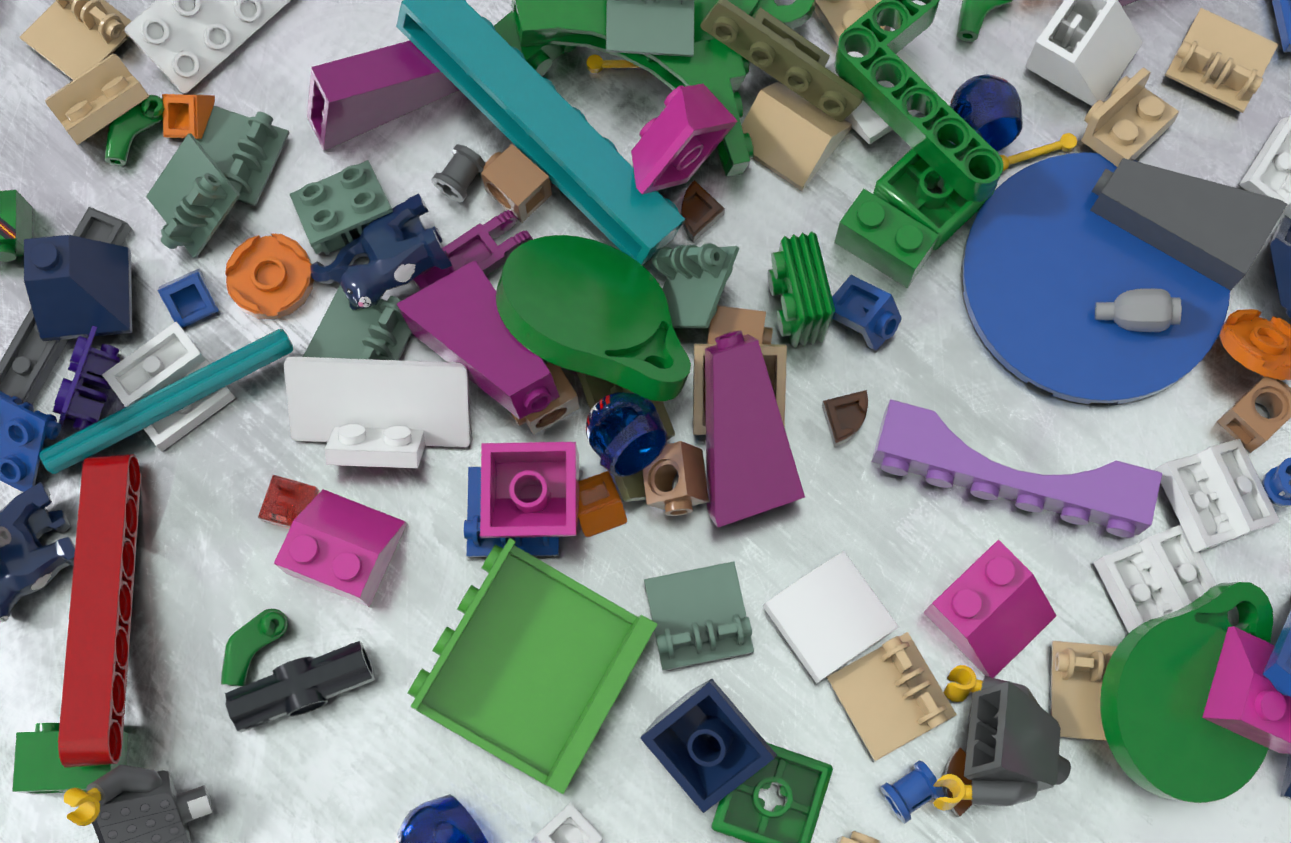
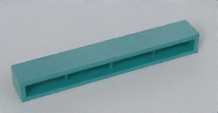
(541, 124)

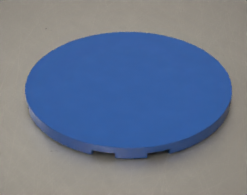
(1042, 265)

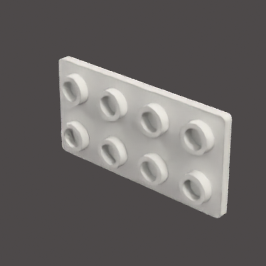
(196, 35)
(377, 408)

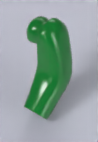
(972, 17)
(129, 125)
(247, 641)

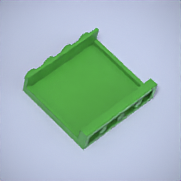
(531, 666)

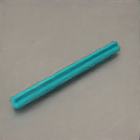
(166, 401)

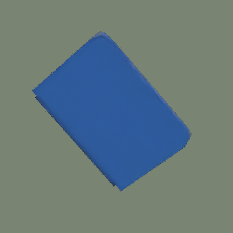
(188, 298)

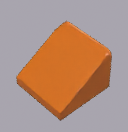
(186, 114)
(599, 505)

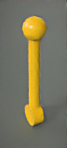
(596, 64)
(1066, 144)

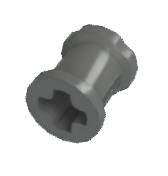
(459, 173)

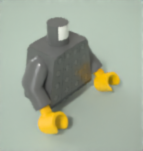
(1008, 745)
(137, 807)

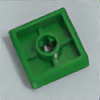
(906, 189)
(803, 289)
(801, 783)

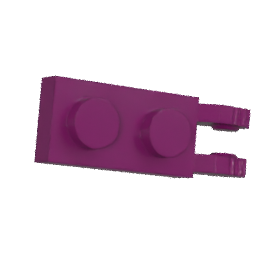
(479, 246)

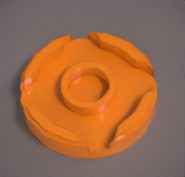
(269, 276)
(1259, 343)

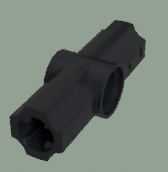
(299, 686)

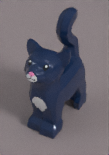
(397, 254)
(24, 561)

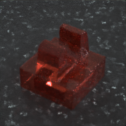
(285, 501)

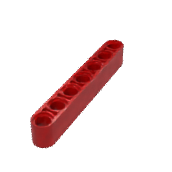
(100, 613)

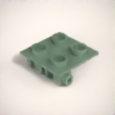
(650, 27)
(243, 149)
(191, 197)
(339, 206)
(694, 281)
(360, 333)
(699, 616)

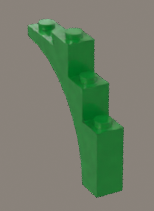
(714, 64)

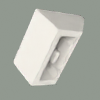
(1085, 48)

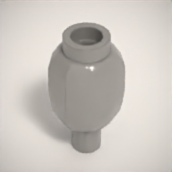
(1142, 310)

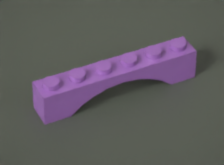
(1110, 496)

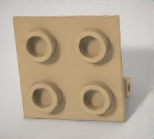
(77, 34)
(1222, 60)
(1077, 686)
(891, 696)

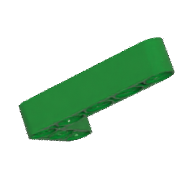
(912, 93)

